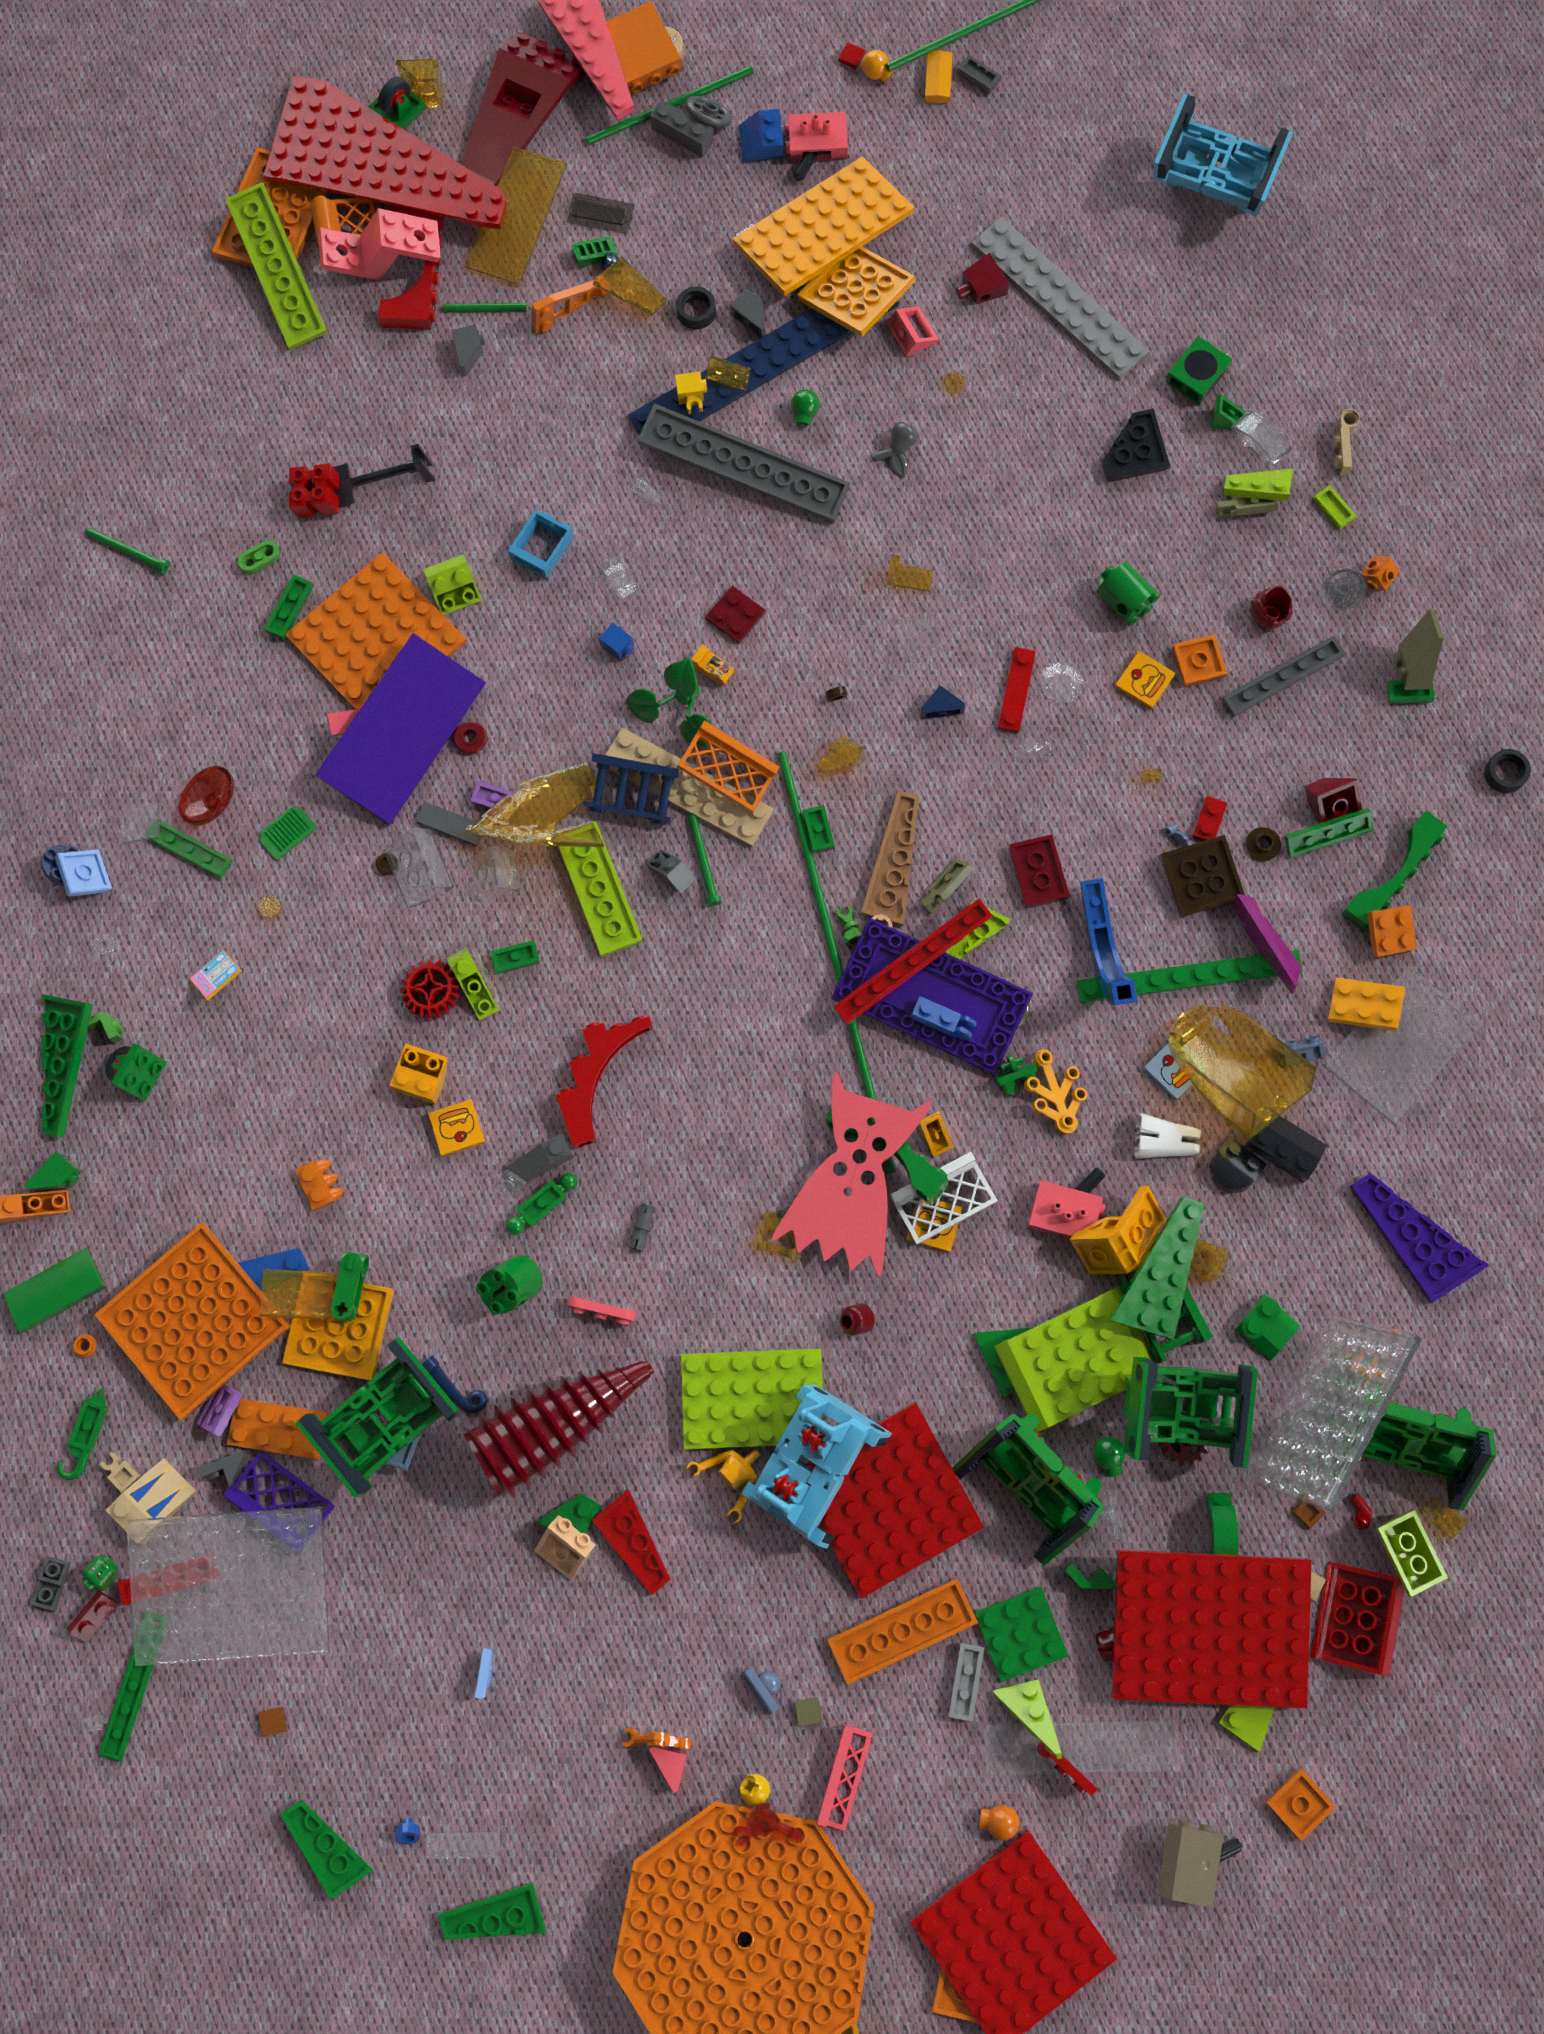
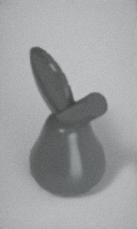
(902, 438)

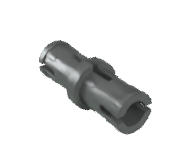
(642, 1227)

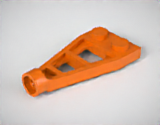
(543, 310)

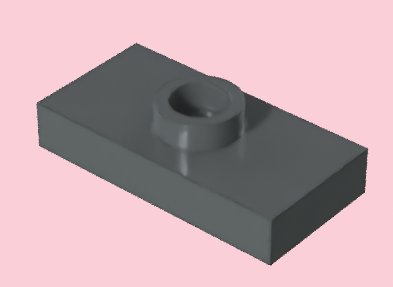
(979, 74)

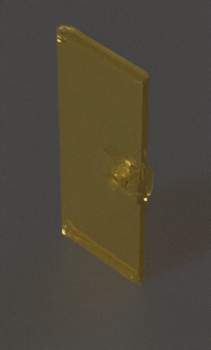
(529, 191)

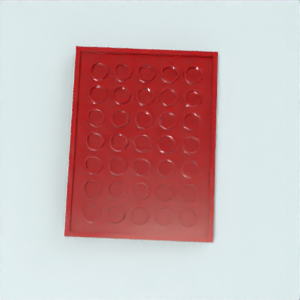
(1211, 1628)

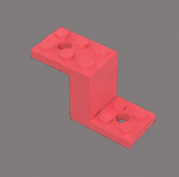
(379, 244)

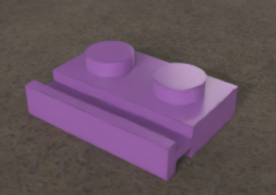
(219, 1410)

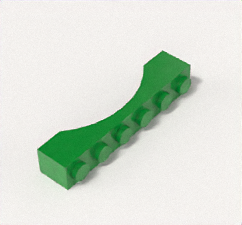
(1422, 835)
(925, 1179)

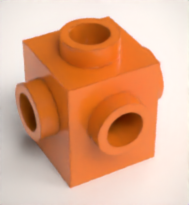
(1380, 573)

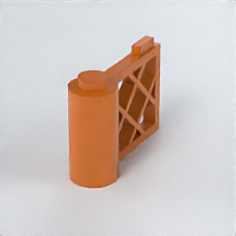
(326, 214)

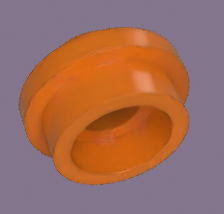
(77, 1345)

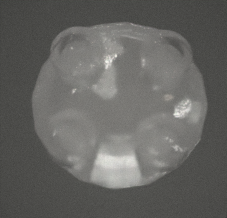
(1061, 682)

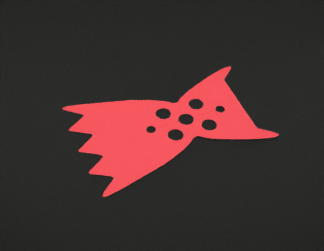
(858, 1219)

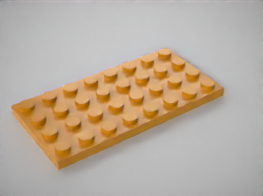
(823, 226)

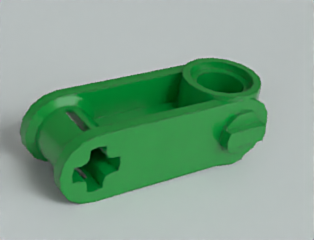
(349, 1285)

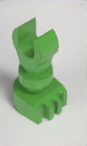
(849, 926)

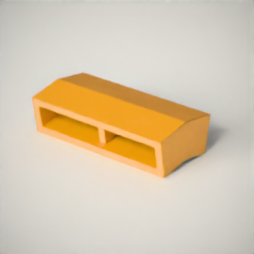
(938, 77)

